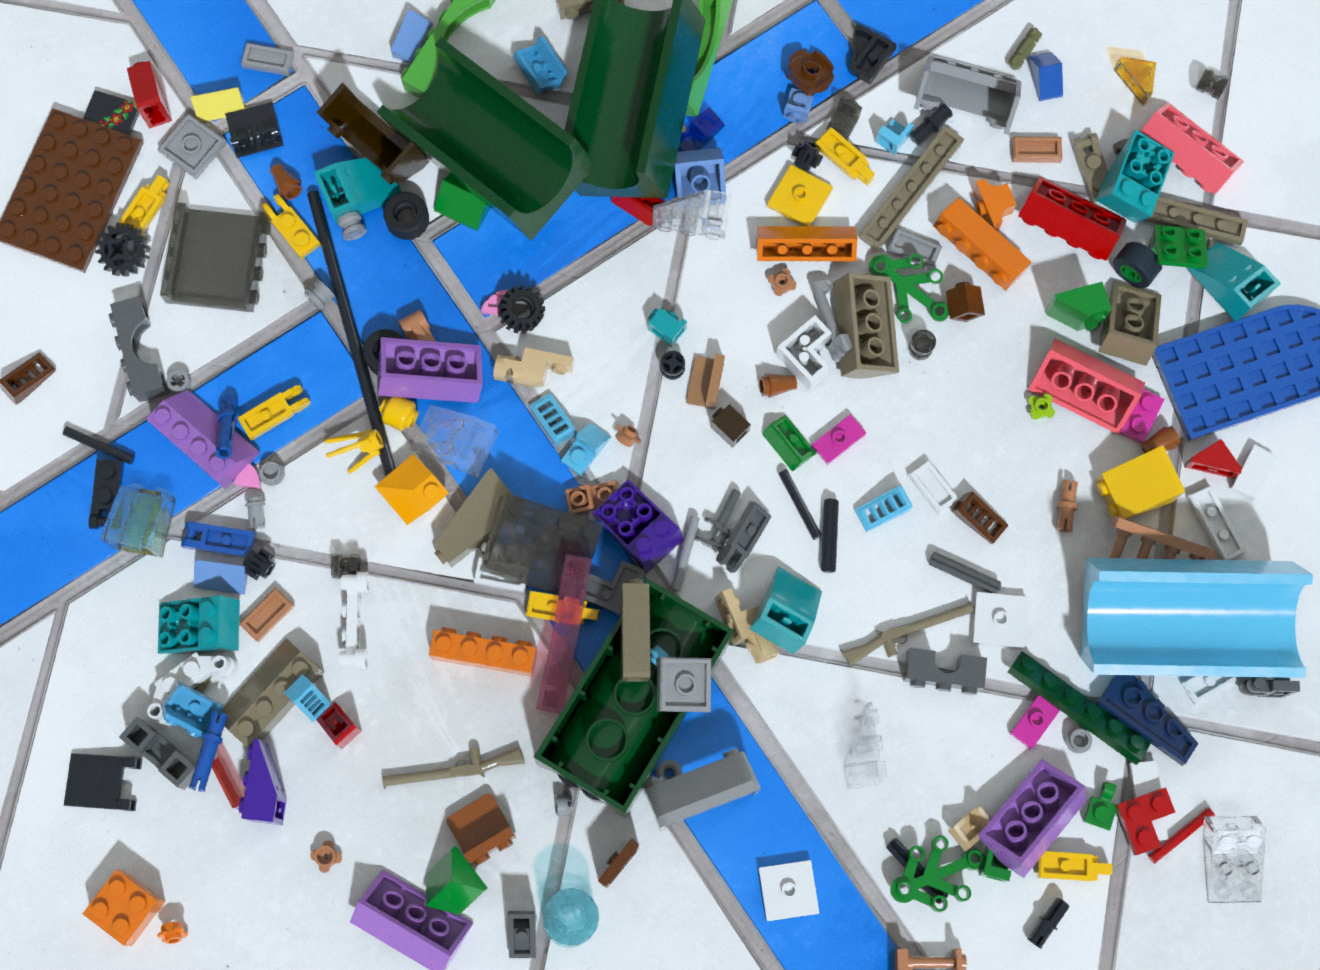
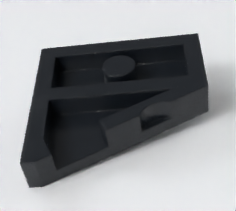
(869, 53)

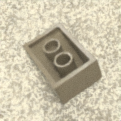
(1132, 324)

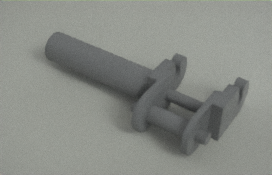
(721, 521)

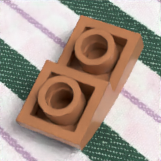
(588, 498)

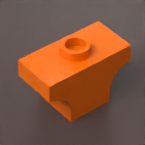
(993, 202)

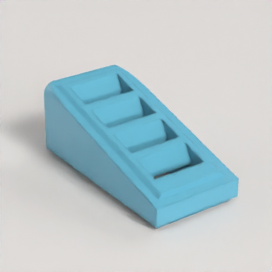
(562, 436)
(903, 498)
(304, 694)

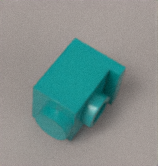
(666, 325)

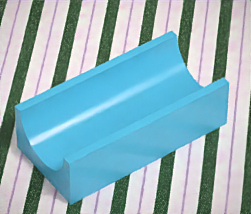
(1192, 617)

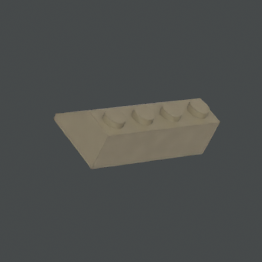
(867, 316)
(261, 700)

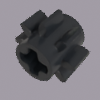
(807, 155)
(259, 563)

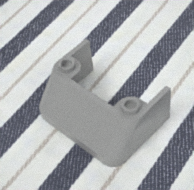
(969, 90)
(701, 789)

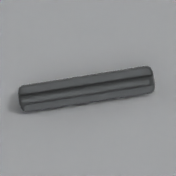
(964, 573)

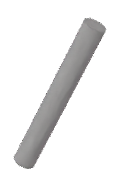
(685, 553)

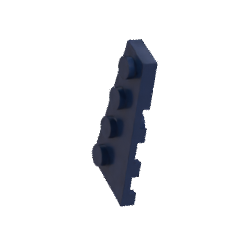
(1139, 710)

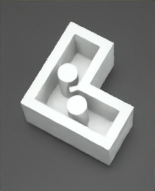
(801, 354)

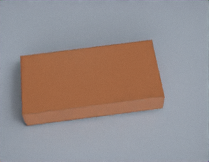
(1037, 149)
(266, 615)

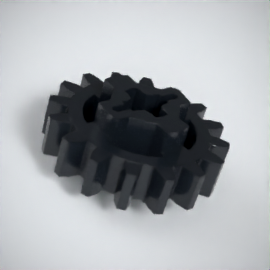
(132, 245)

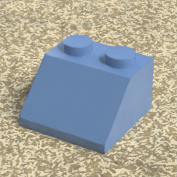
(699, 171)

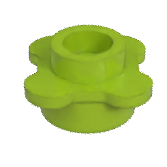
(1036, 411)

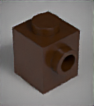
(965, 302)

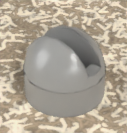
(561, 805)

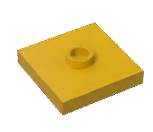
(799, 196)

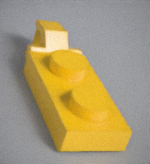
(845, 156)
(146, 204)
(544, 607)
(1071, 866)

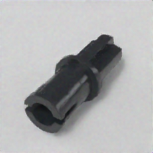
(931, 124)
(1048, 922)

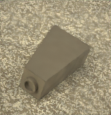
(472, 521)
(635, 631)

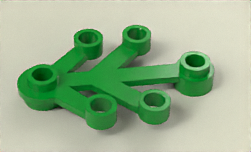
(906, 284)
(933, 876)

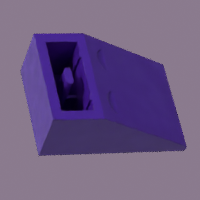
(638, 526)
(264, 792)

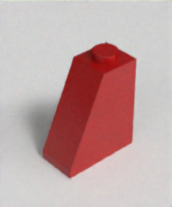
(148, 94)

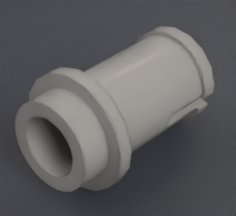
(255, 512)

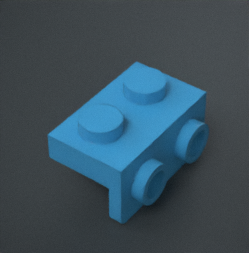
(541, 66)
(189, 709)

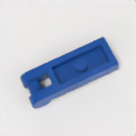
(218, 539)

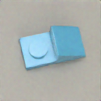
(585, 449)

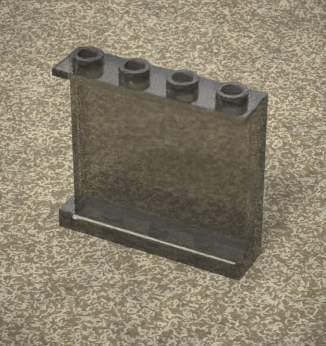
(215, 259)

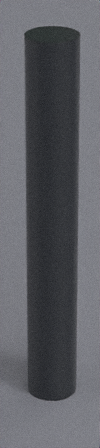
(98, 445)
(799, 504)

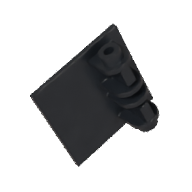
(254, 130)

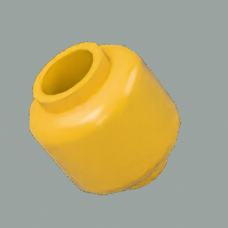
(399, 412)

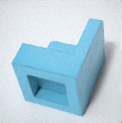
(893, 136)

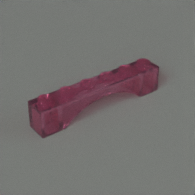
(564, 634)

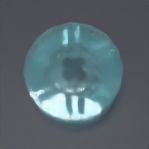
(562, 904)

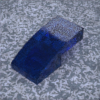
(700, 131)

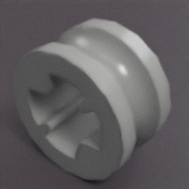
(181, 374)

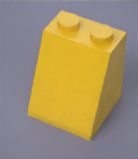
(1140, 485)

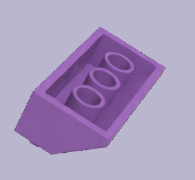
(429, 370)
(195, 432)
(1033, 817)
(400, 919)

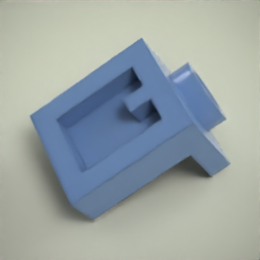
(797, 106)

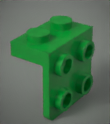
(1179, 246)

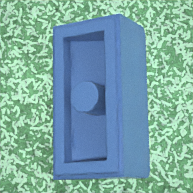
(410, 36)
(220, 577)

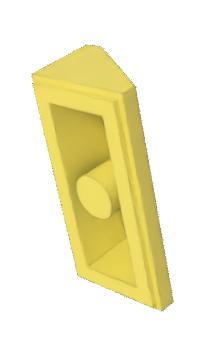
(217, 104)

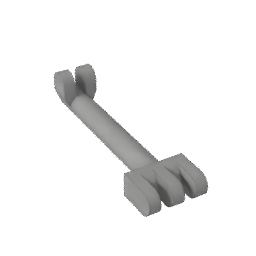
(841, 342)

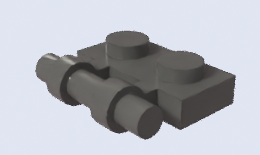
(1273, 688)

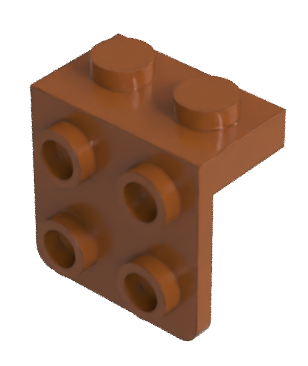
(481, 829)

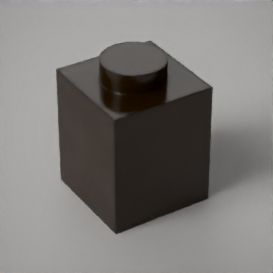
(730, 425)

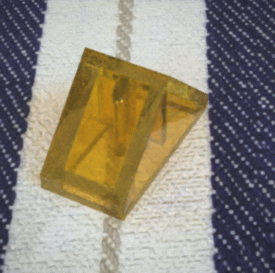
(1137, 76)

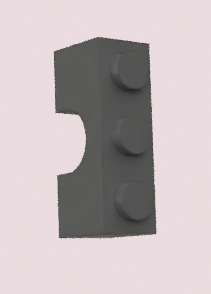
(922, 671)
(160, 752)

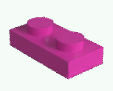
(1142, 417)

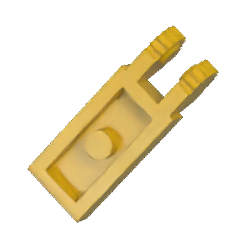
(292, 228)
(272, 412)

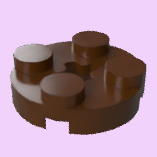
(806, 81)

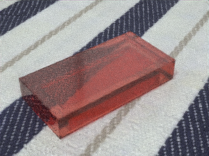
(227, 782)

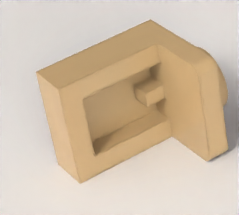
(968, 828)

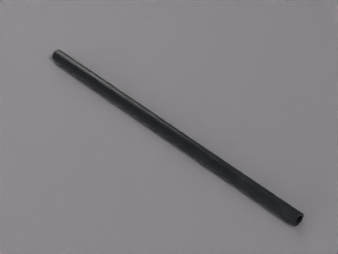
(350, 328)

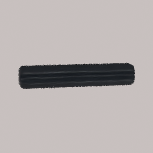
(830, 535)
(900, 852)

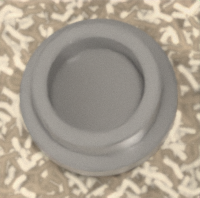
(271, 473)

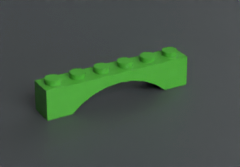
(716, 16)
(422, 71)

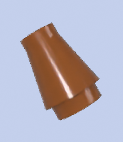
(286, 183)
(776, 384)
(1165, 436)

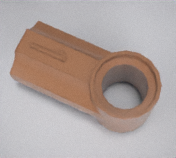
(416, 327)

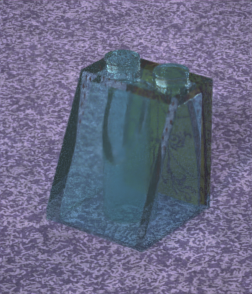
(139, 520)

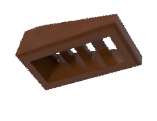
(25, 390)
(966, 517)

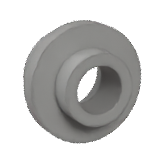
(1086, 740)
(668, 764)

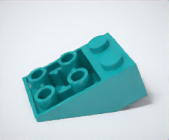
(1136, 178)
(354, 187)
(1235, 280)
(787, 611)
(199, 625)

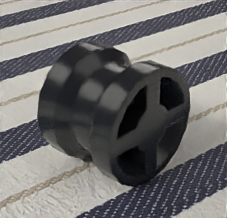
(672, 359)

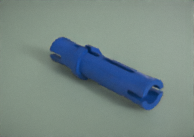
(227, 420)
(212, 739)

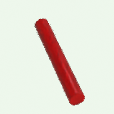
(1180, 836)

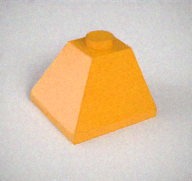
(411, 489)

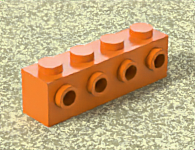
(806, 243)
(982, 244)
(482, 652)

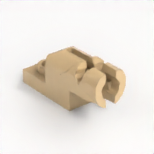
(532, 368)
(740, 621)

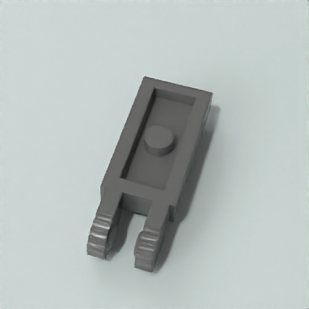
(743, 537)

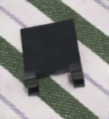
(98, 780)

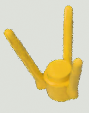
(368, 441)

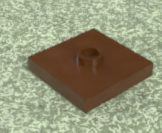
(618, 862)

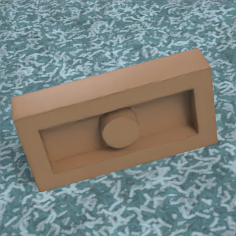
(705, 381)

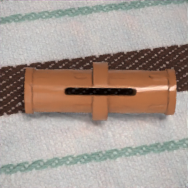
(1067, 506)

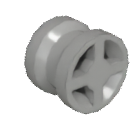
(351, 226)
(319, 295)

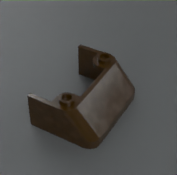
(371, 136)

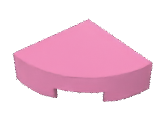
(491, 305)
(248, 478)

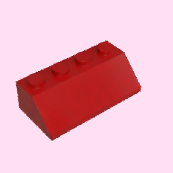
(1072, 219)

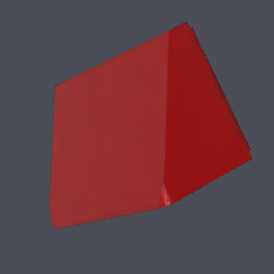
(638, 207)

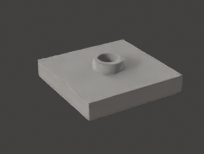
(192, 146)
(684, 684)

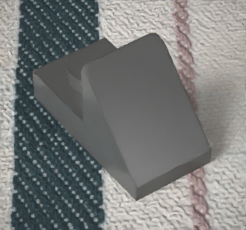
(522, 934)

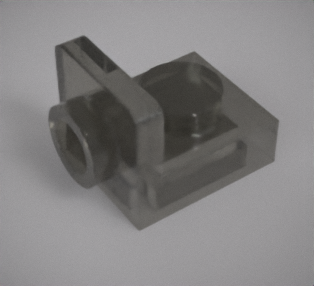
(845, 117)

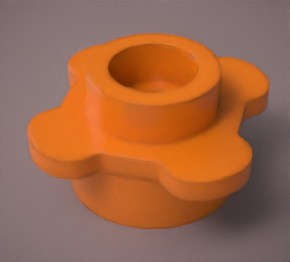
(172, 932)

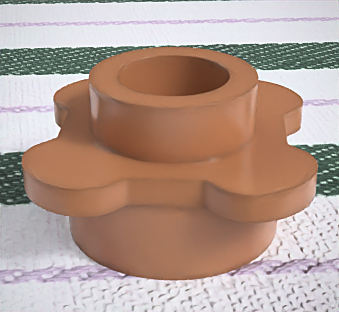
(780, 289)
(627, 435)
(318, 856)

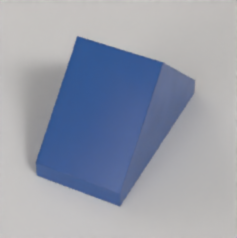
(1047, 75)

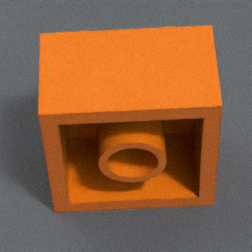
(123, 907)

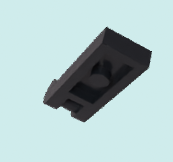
(106, 486)

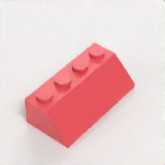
(1194, 149)
(1087, 386)

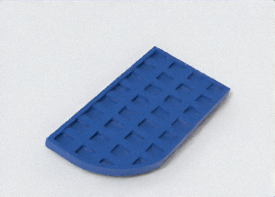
(1243, 369)

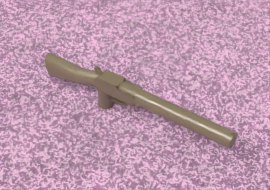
(886, 637)
(511, 757)

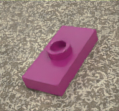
(838, 439)
(1034, 722)

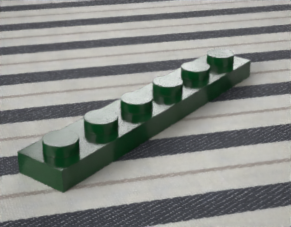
(1079, 708)

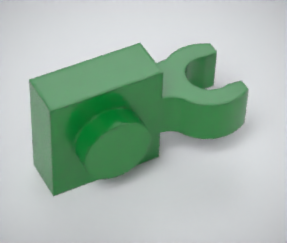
(1100, 810)

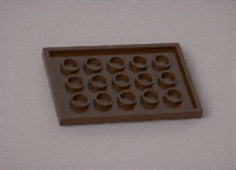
(68, 190)

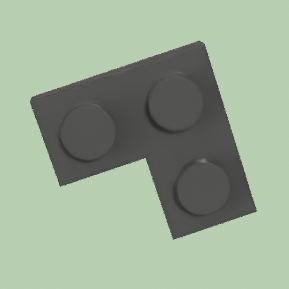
(608, 594)

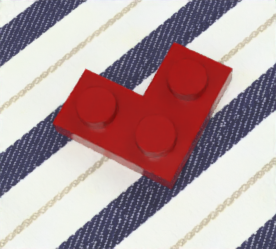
(1138, 815)

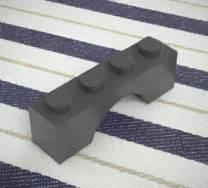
(131, 322)

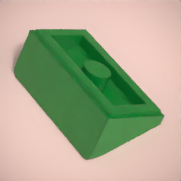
(788, 443)

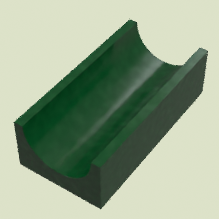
(634, 96)
(492, 142)
(611, 728)

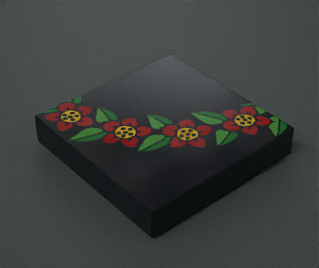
(112, 112)

